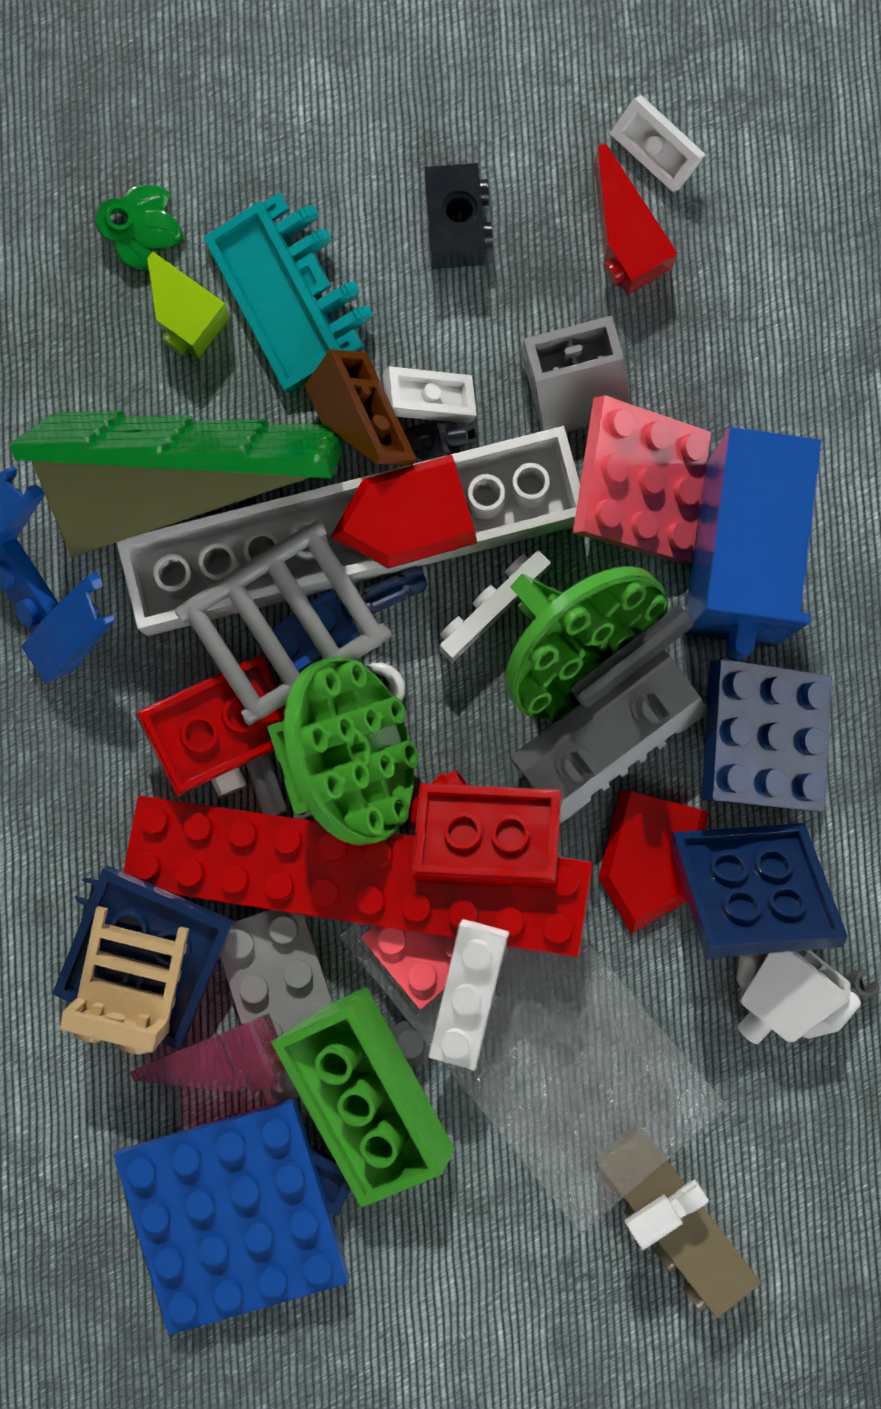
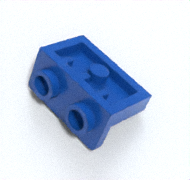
(298, 643)

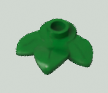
(145, 226)

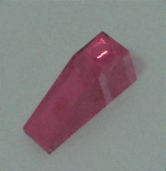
(221, 1062)

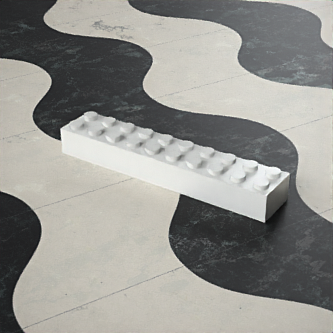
(510, 489)

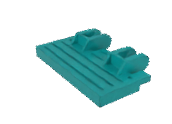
(279, 288)

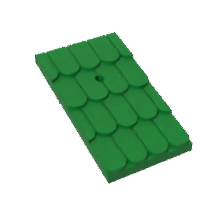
(140, 473)

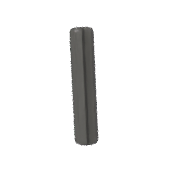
(631, 656)

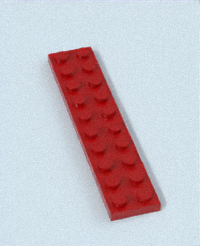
(309, 872)

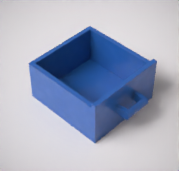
(753, 540)

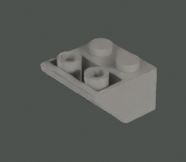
(571, 369)

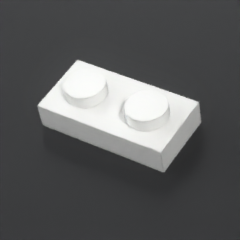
(657, 143)
(430, 394)

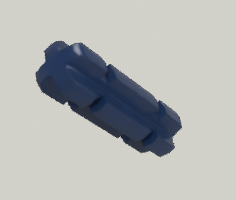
(391, 591)

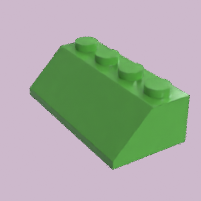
(364, 1098)

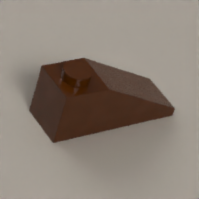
(357, 408)

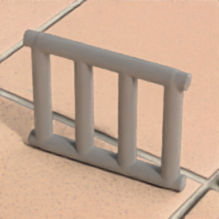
(234, 587)

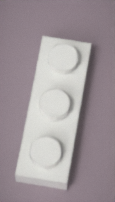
(490, 607)
(468, 994)

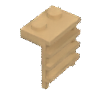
(121, 1012)

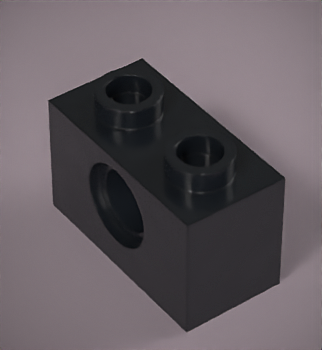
(454, 189)

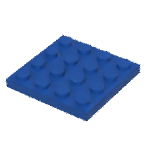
(231, 1216)

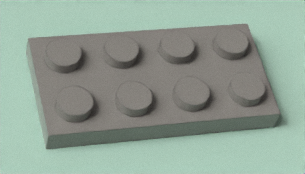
(276, 972)

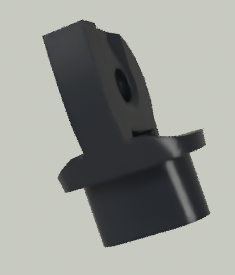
(439, 438)

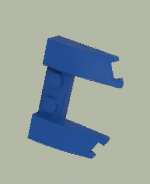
(60, 630)

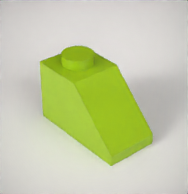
(184, 309)

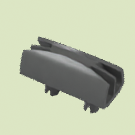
(612, 734)

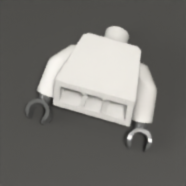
(796, 995)

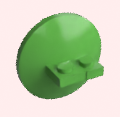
(576, 634)
(346, 751)

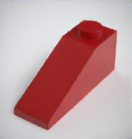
(631, 237)

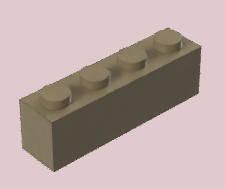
(697, 1248)

